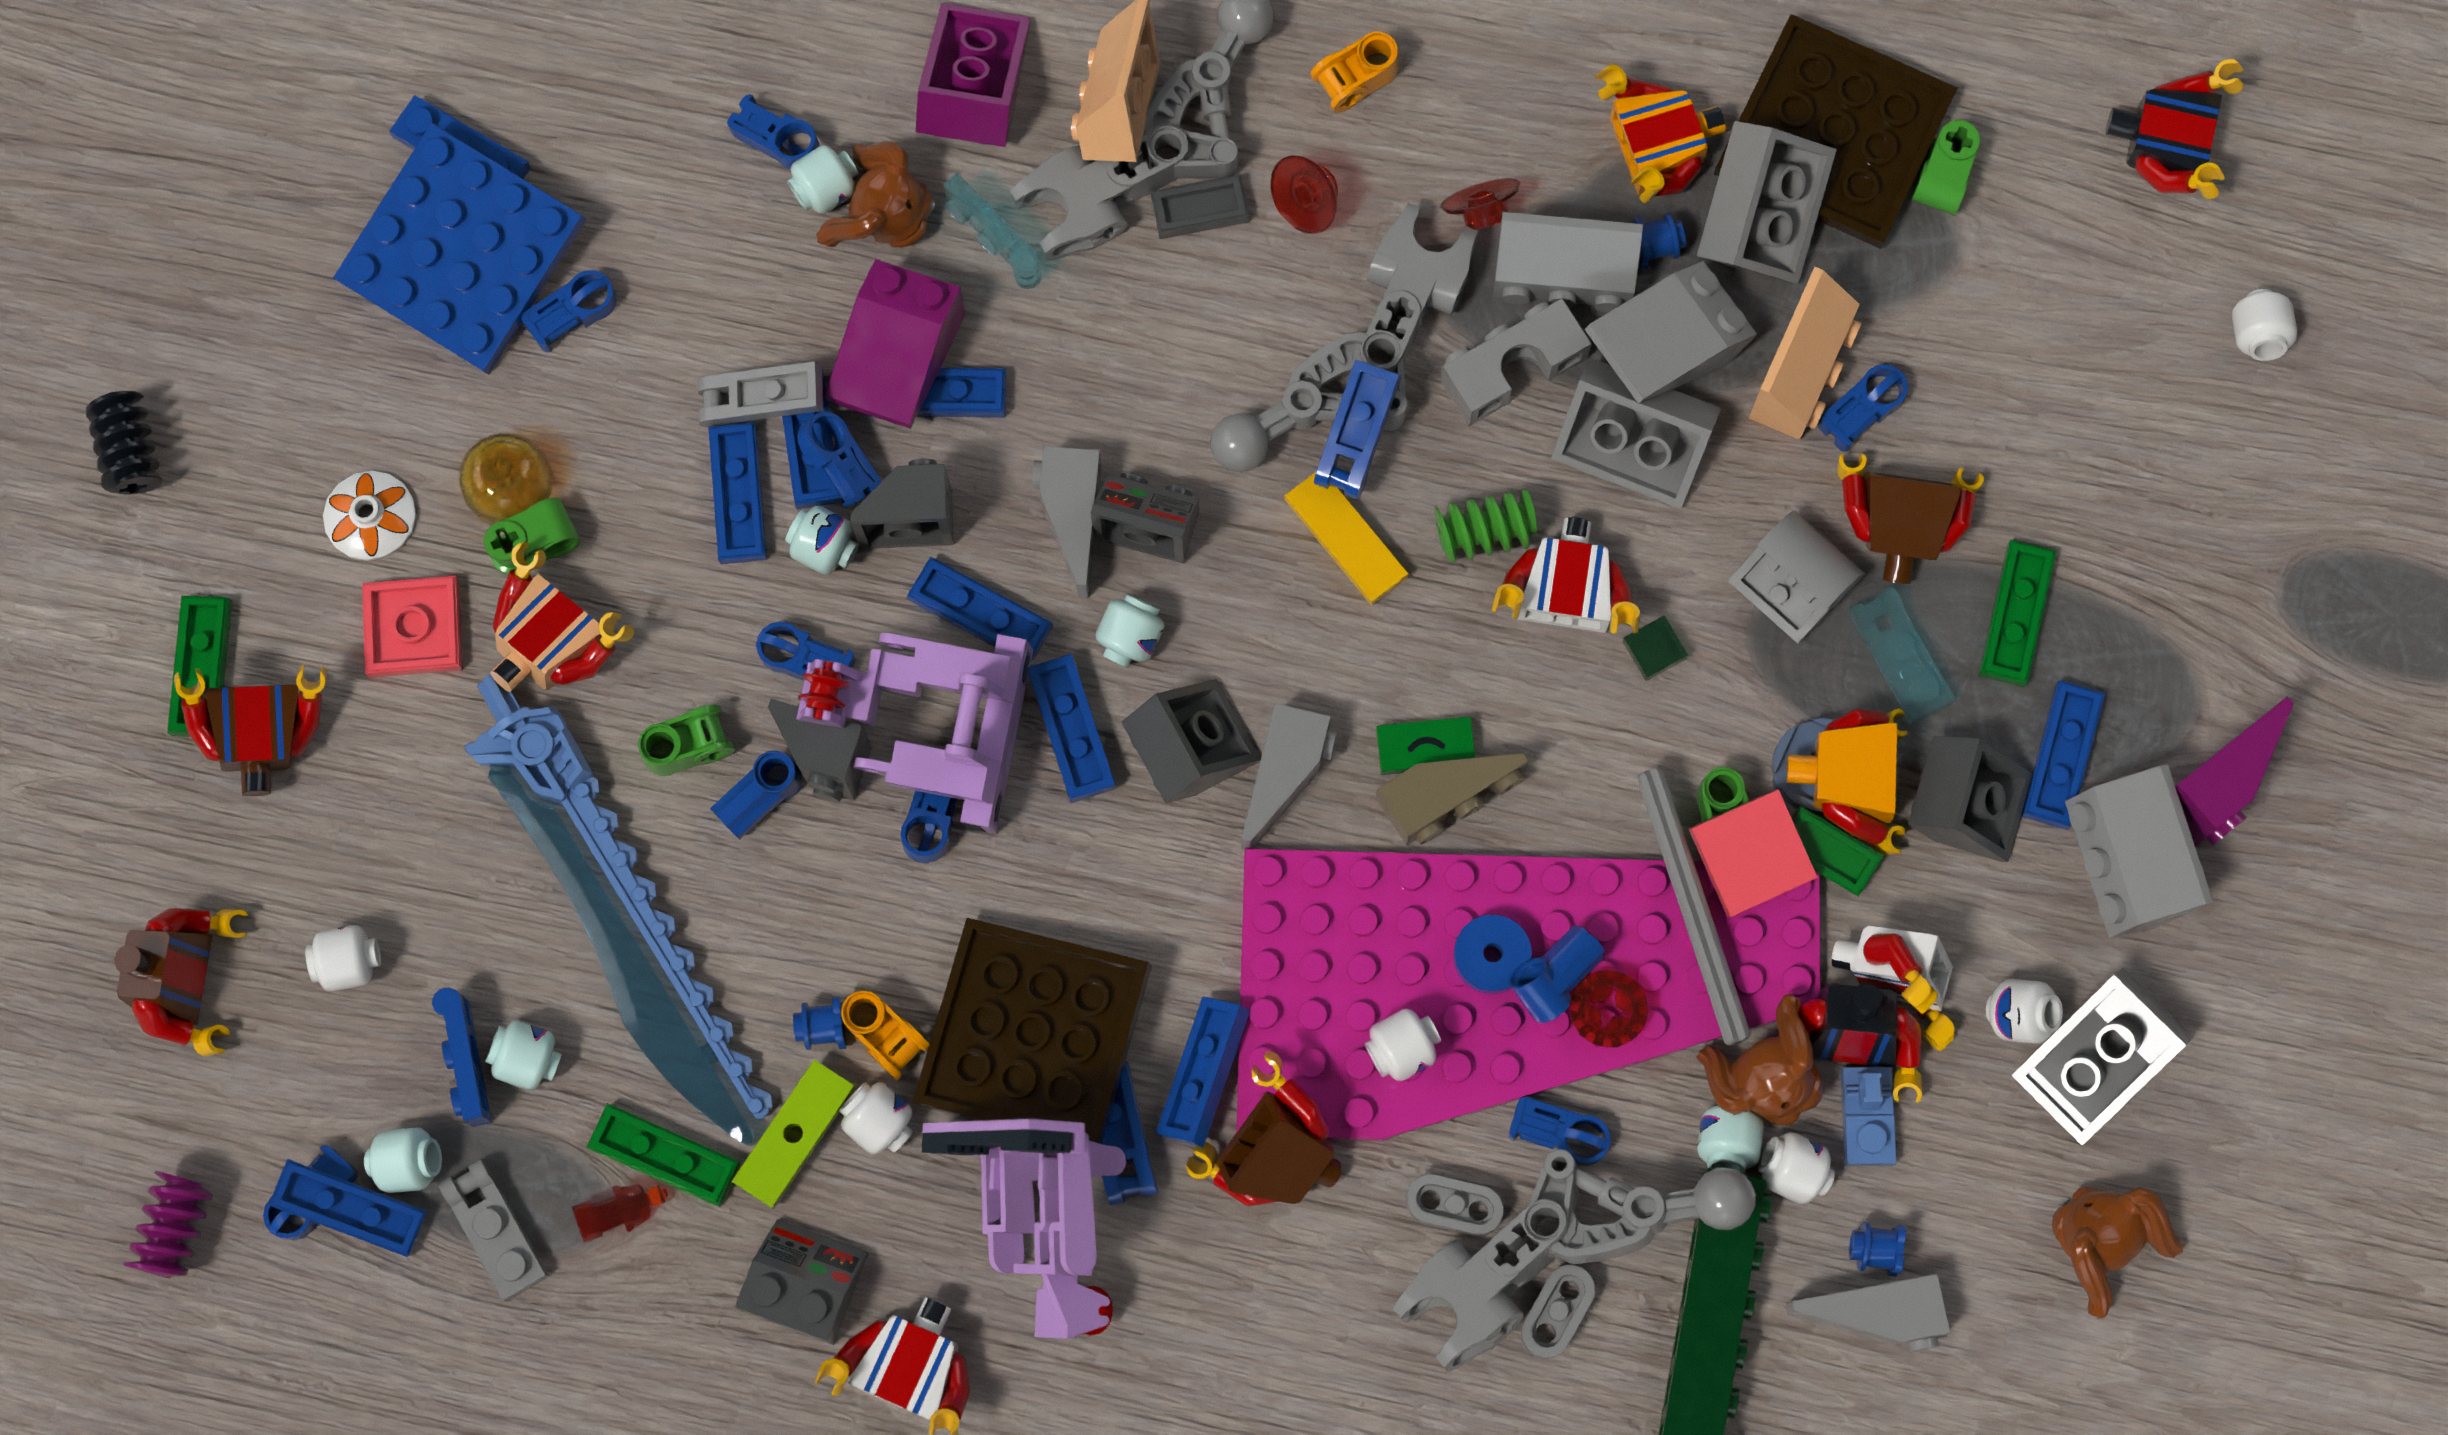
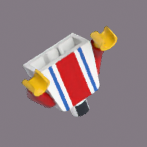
(1569, 584)
(1908, 964)
(907, 1366)

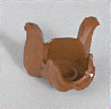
(881, 199)
(1770, 1077)
(2107, 1231)

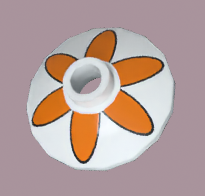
(383, 530)

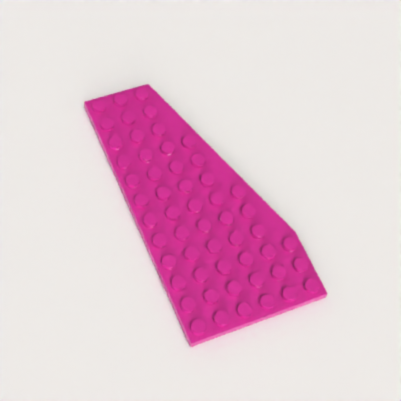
(1372, 933)

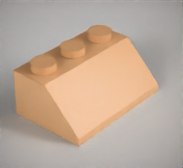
(1118, 87)
(1807, 357)

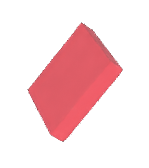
(412, 626)
(1753, 853)

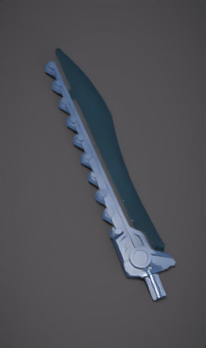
(557, 771)

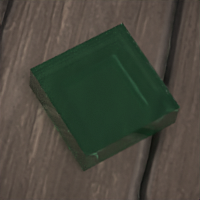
(1655, 648)

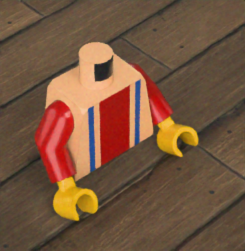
(546, 632)

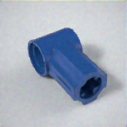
(752, 796)
(1546, 981)

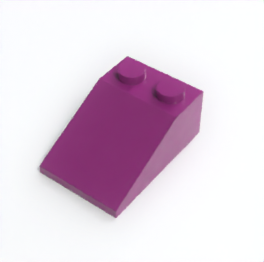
(972, 75)
(895, 343)
(2230, 778)

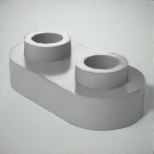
(1454, 1205)
(1557, 1312)

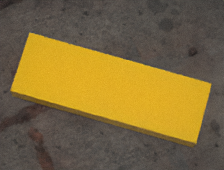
(1347, 539)

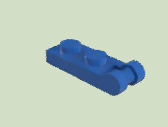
(1357, 427)
(462, 1054)
(1127, 1133)

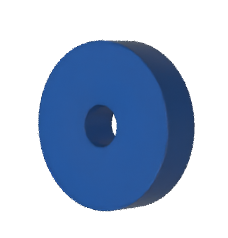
(1484, 933)

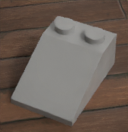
(1672, 333)
(2102, 1056)

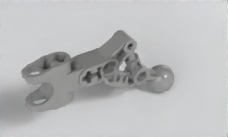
(1097, 189)
(1412, 284)
(1482, 1284)

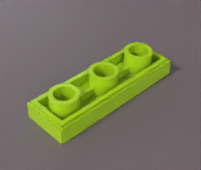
(810, 1107)

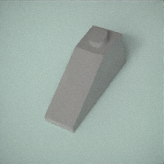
(1067, 489)
(1287, 765)
(1889, 1312)

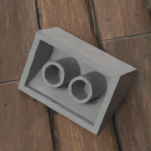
(1766, 202)
(1566, 260)
(1631, 444)
(2138, 851)

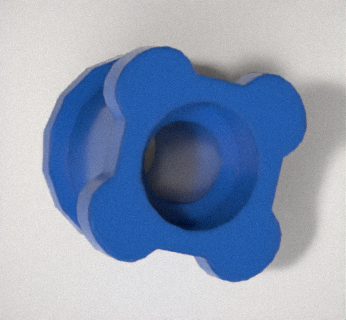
(1660, 239)
(820, 1024)
(1878, 1248)

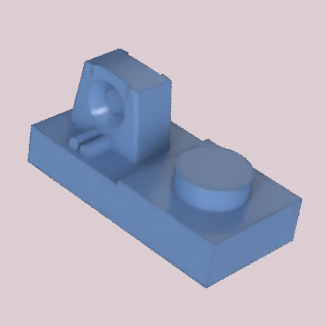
(1868, 1116)

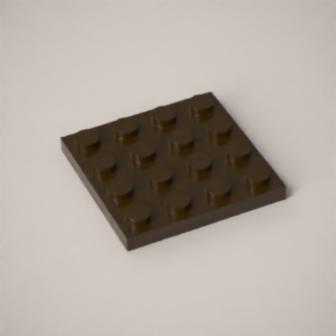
(1864, 107)
(1031, 1029)

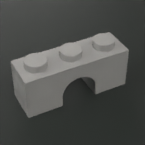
(1545, 337)

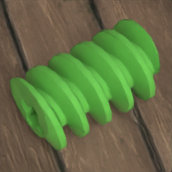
(1486, 526)

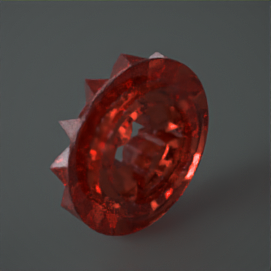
(1629, 999)

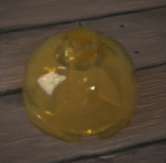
(504, 476)

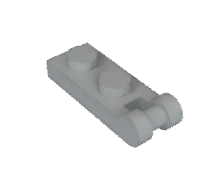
(761, 393)
(494, 1232)

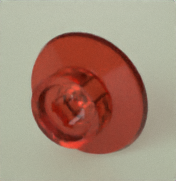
(1304, 193)
(1482, 203)

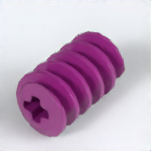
(169, 1226)

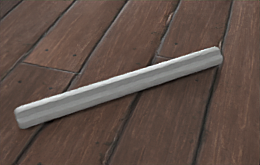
(1694, 906)

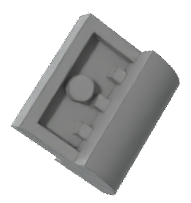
(1796, 576)

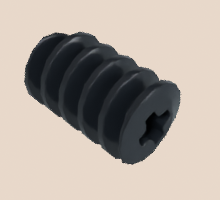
(119, 443)

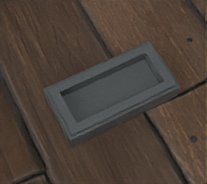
(1199, 206)

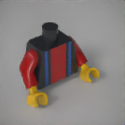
(2176, 131)
(1867, 1029)

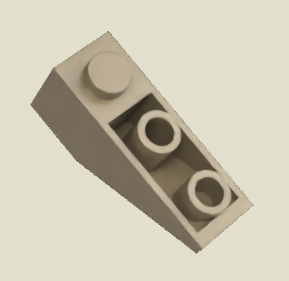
(1436, 791)

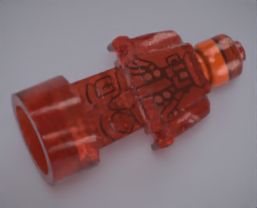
(628, 1206)

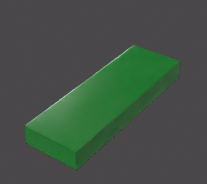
(2017, 613)
(199, 645)
(663, 1155)

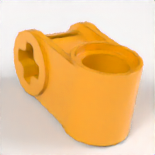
(1350, 76)
(884, 1034)

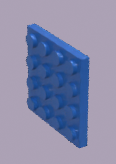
(459, 248)

